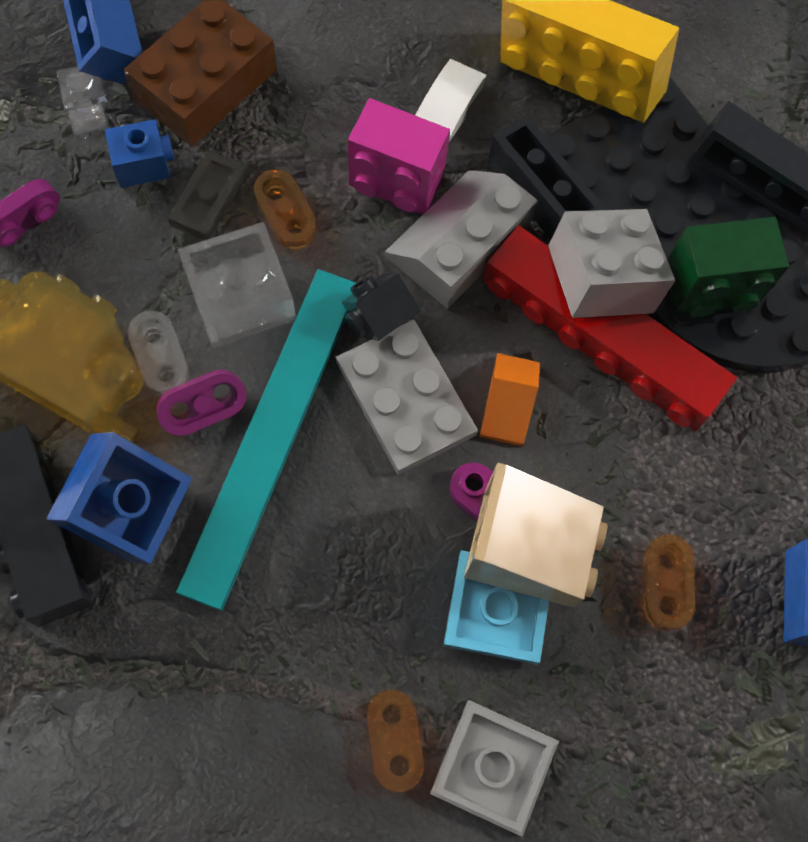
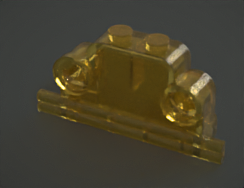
(67, 352)

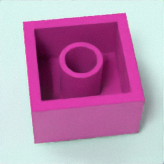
(397, 156)

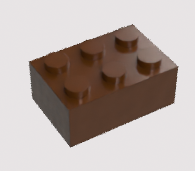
(201, 69)

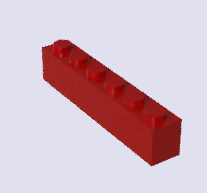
(631, 346)

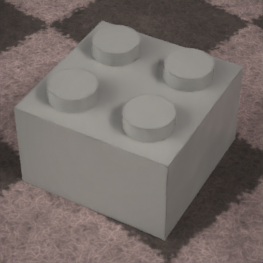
(610, 262)

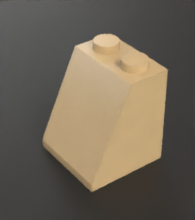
(536, 538)

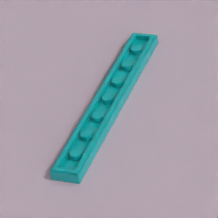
(266, 444)

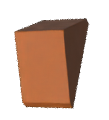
(510, 399)

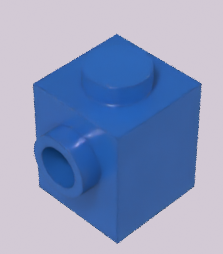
(139, 153)

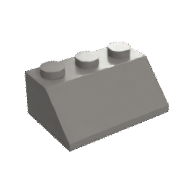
(461, 233)

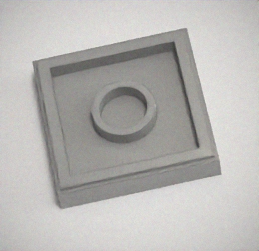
(494, 768)

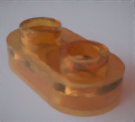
(286, 212)
(670, 584)
(395, 740)

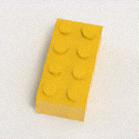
(591, 50)

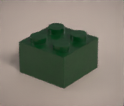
(726, 266)

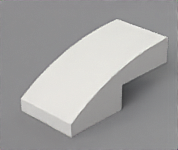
(451, 95)

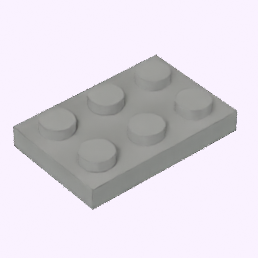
(406, 397)

